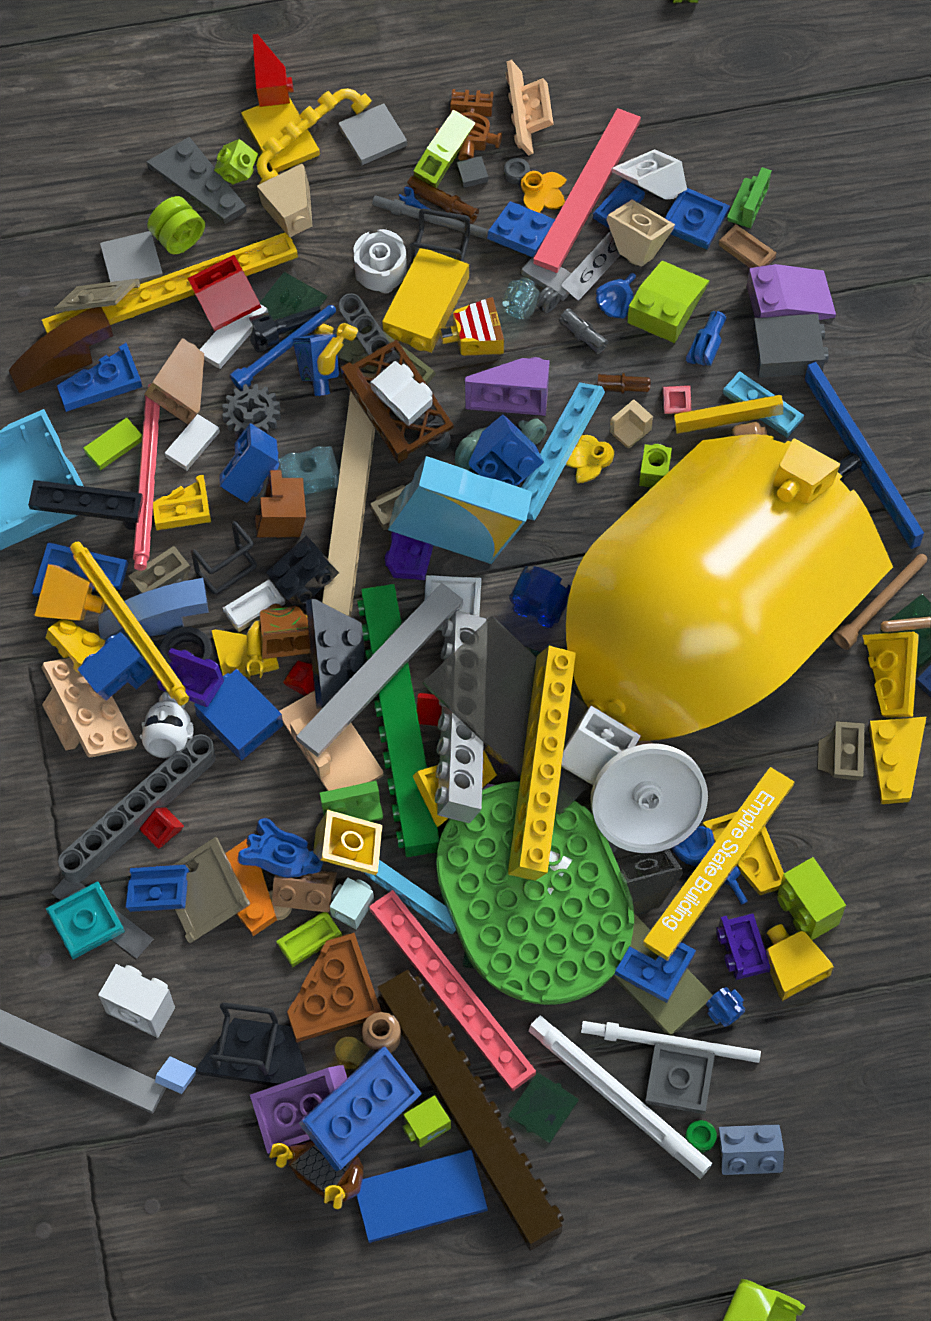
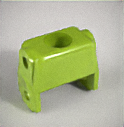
(758, 1303)

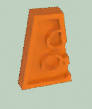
(260, 911)

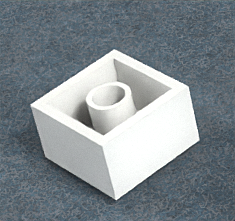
(137, 1000)

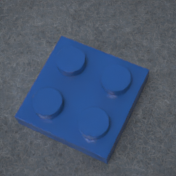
(520, 229)

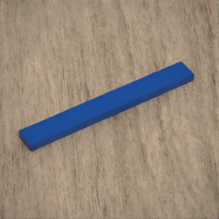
(871, 466)

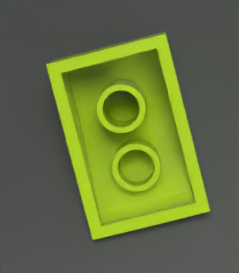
(666, 301)

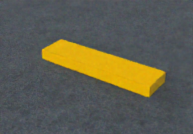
(729, 414)

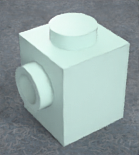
(351, 902)

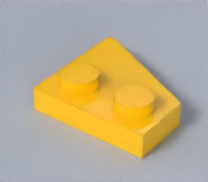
(183, 506)
(73, 641)
(233, 654)

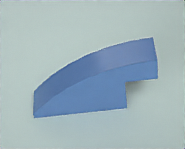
(160, 609)

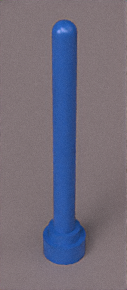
(246, 375)

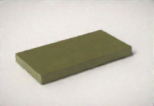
(685, 1002)

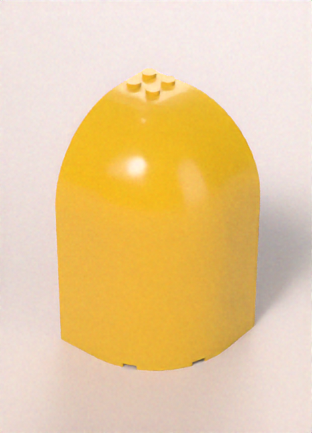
(715, 589)

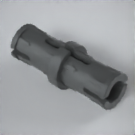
(583, 331)

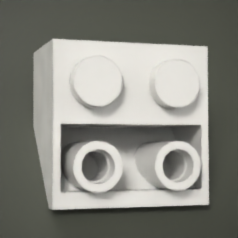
(595, 743)

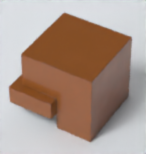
(281, 507)

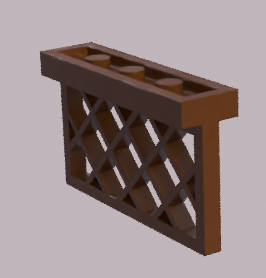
(376, 412)

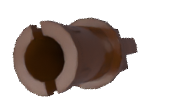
(623, 383)

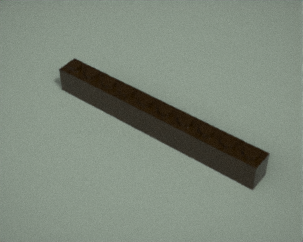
(470, 1110)

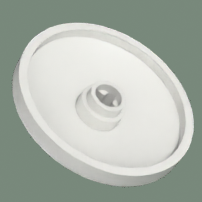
(649, 798)

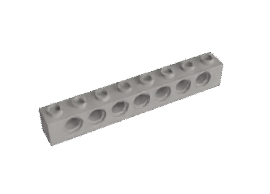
(459, 748)

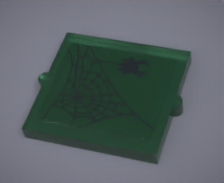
(543, 1107)

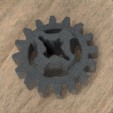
(249, 409)

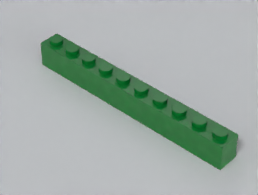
(399, 728)

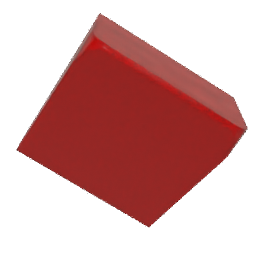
(301, 678)
(428, 709)
(161, 827)

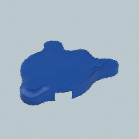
(279, 852)

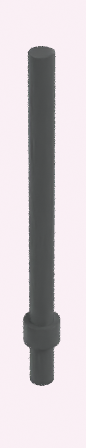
(399, 208)

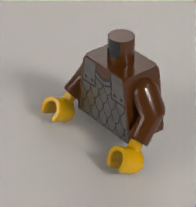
(318, 1174)

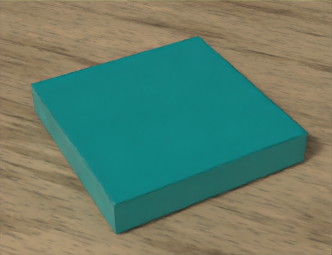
(85, 920)

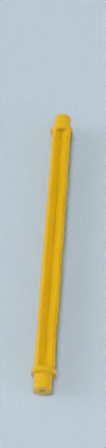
(129, 623)

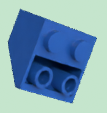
(505, 453)

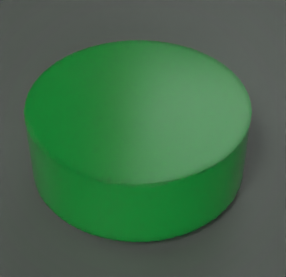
(701, 1135)

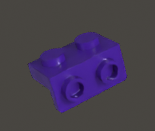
(408, 557)
(198, 676)
(743, 946)

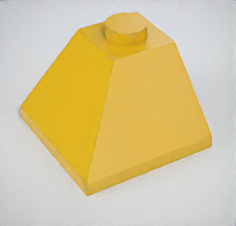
(348, 842)

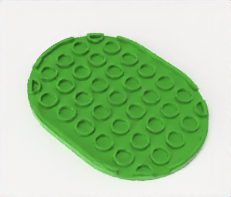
(511, 927)

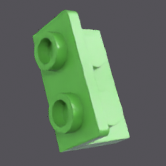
(750, 199)
(355, 801)

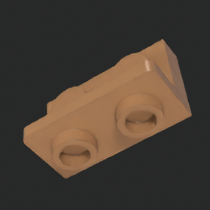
(304, 892)

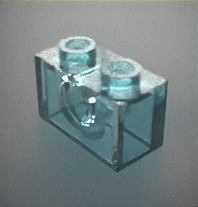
(321, 460)

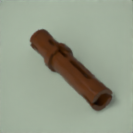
(449, 203)

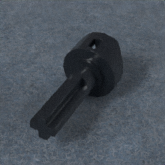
(268, 330)

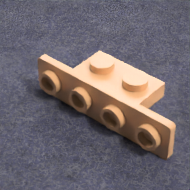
(530, 106)

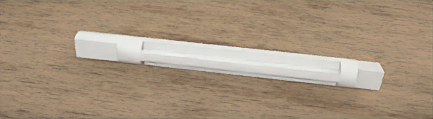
(620, 1097)

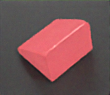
(676, 399)

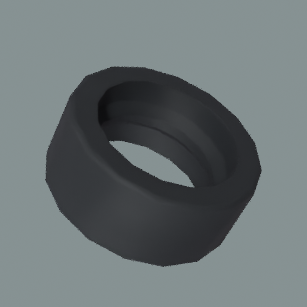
(186, 634)

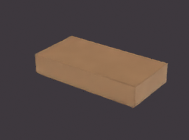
(746, 248)

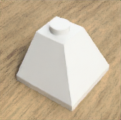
(654, 173)

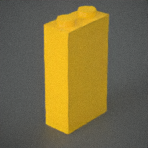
(426, 299)

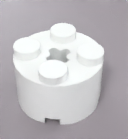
(380, 260)

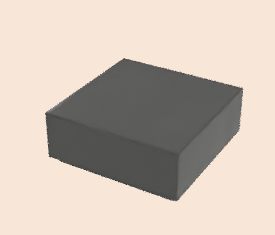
(472, 171)

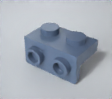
(751, 1149)

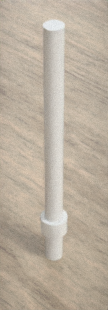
(613, 1031)

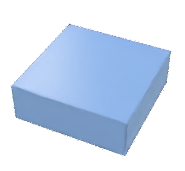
(175, 1075)

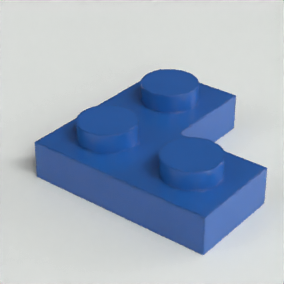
(655, 976)

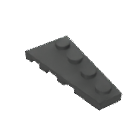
(195, 176)

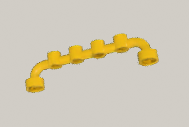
(309, 118)

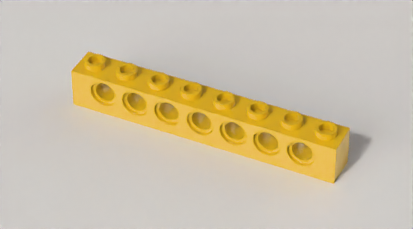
(542, 764)

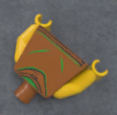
(277, 634)

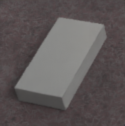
(545, 277)

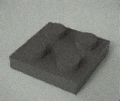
(680, 1078)

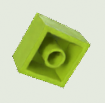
(810, 899)

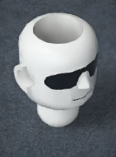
(166, 727)

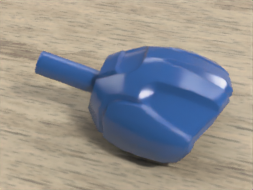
(615, 297)
(695, 847)

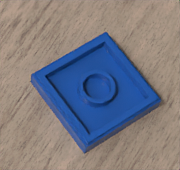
(696, 217)

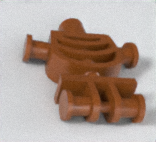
(475, 111)

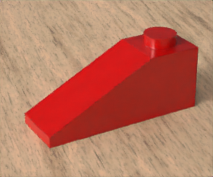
(270, 75)

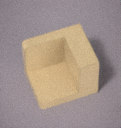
(631, 424)

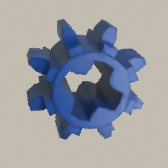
(725, 1006)

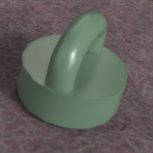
(533, 430)

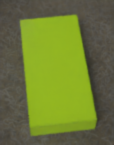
(113, 443)
(308, 938)

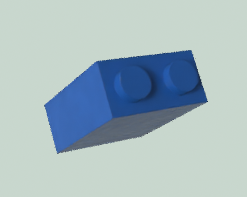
(240, 715)

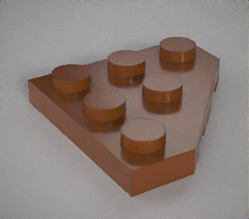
(334, 992)

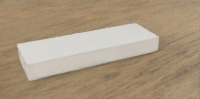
(228, 339)

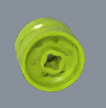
(176, 225)

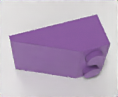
(789, 292)
(510, 388)
(285, 1105)

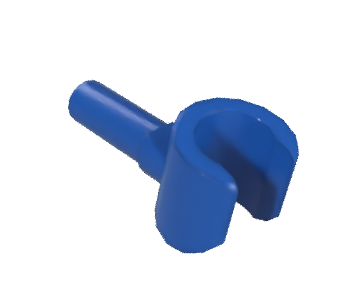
(410, 199)
(731, 880)

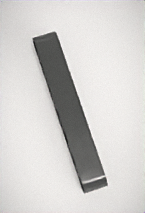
(377, 339)
(132, 821)

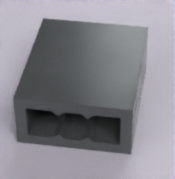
(788, 344)

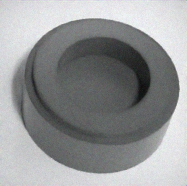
(515, 170)

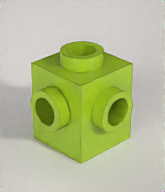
(235, 162)

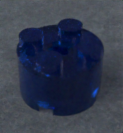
(540, 595)

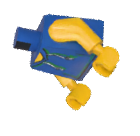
(318, 355)

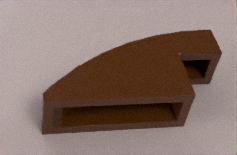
(61, 350)

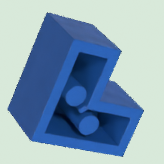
(253, 459)
(115, 666)

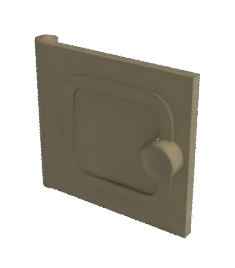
(96, 295)
(211, 890)

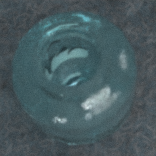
(520, 298)

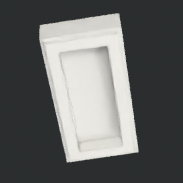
(192, 442)
(247, 608)

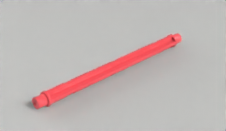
(146, 483)

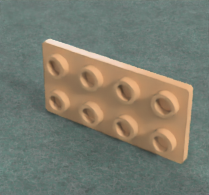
(83, 714)
(344, 761)

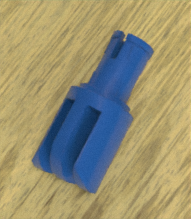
(707, 341)

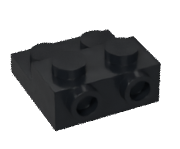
(302, 572)

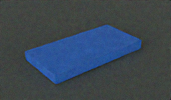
(360, 1108)
(421, 1196)

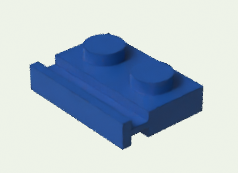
(157, 888)

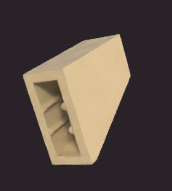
(288, 200)

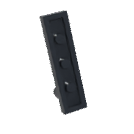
(87, 502)

